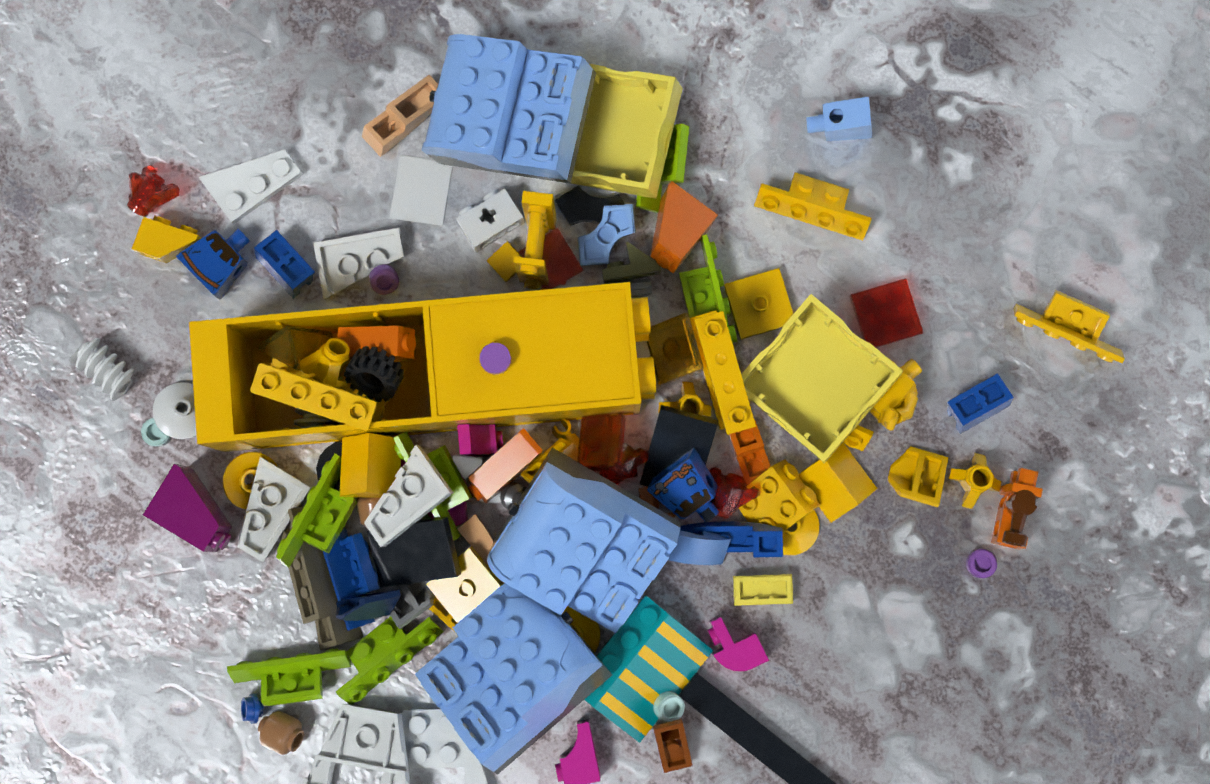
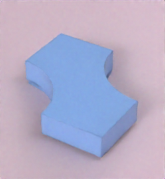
(615, 224)

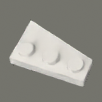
(251, 183)
(352, 258)
(409, 498)
(267, 508)

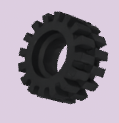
(374, 374)

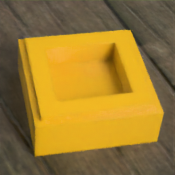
(503, 261)

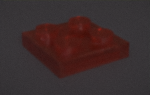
(886, 313)

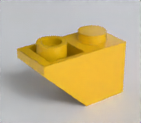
(161, 241)

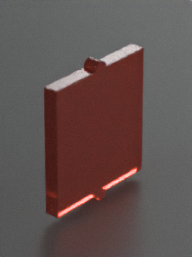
(559, 260)

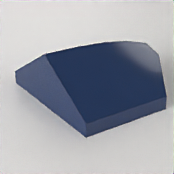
(367, 606)

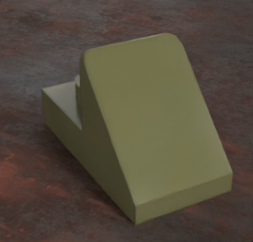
(639, 266)

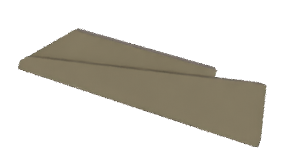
(317, 594)

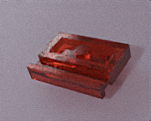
(601, 441)

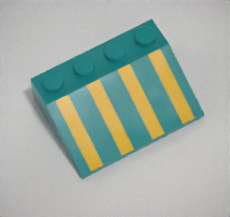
(645, 659)

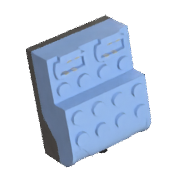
(509, 109)
(582, 543)
(510, 675)

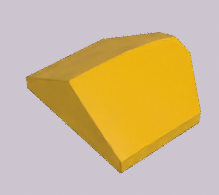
(919, 475)

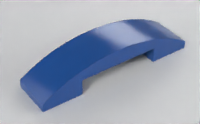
(745, 536)

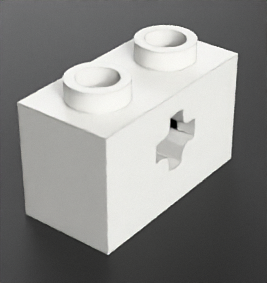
(481, 232)

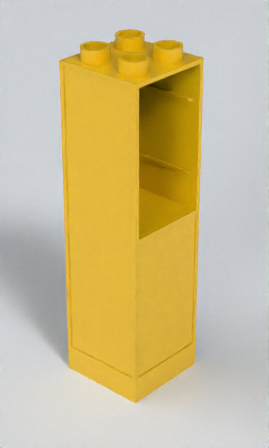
(566, 349)

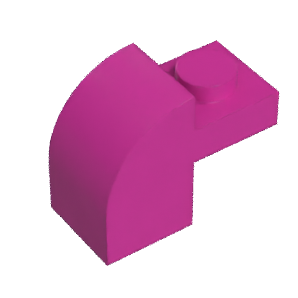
(736, 655)

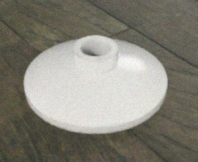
(168, 419)

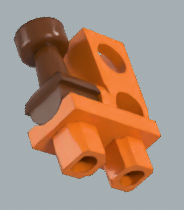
(1014, 508)

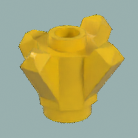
(328, 361)
(689, 401)
(975, 480)

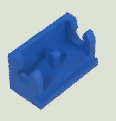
(284, 263)
(979, 403)

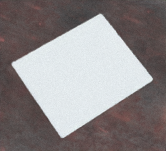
(420, 190)

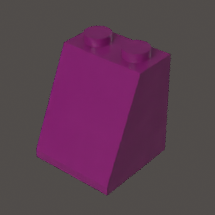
(189, 511)

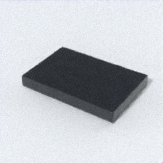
(674, 436)
(417, 555)

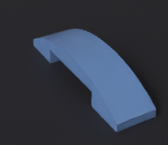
(700, 549)

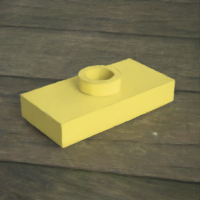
(762, 589)

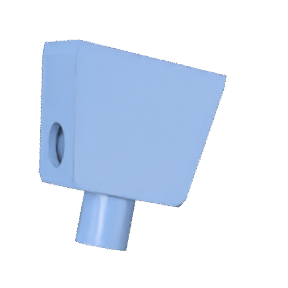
(854, 119)

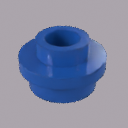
(251, 708)

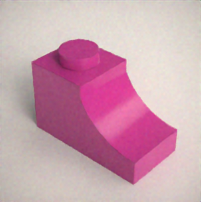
(479, 440)
(580, 763)

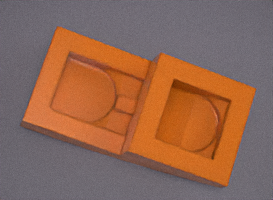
(750, 453)

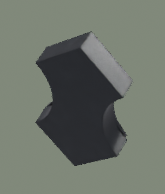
(581, 207)

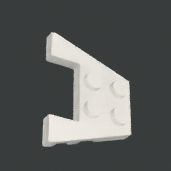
(363, 740)
(435, 744)

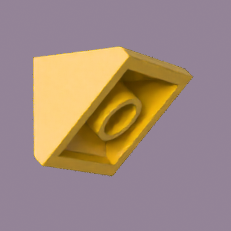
(368, 465)
(838, 483)

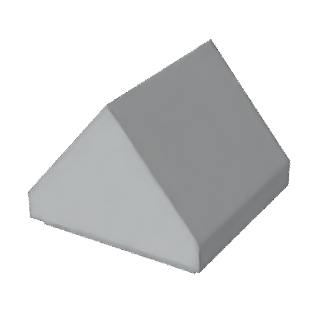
(467, 465)

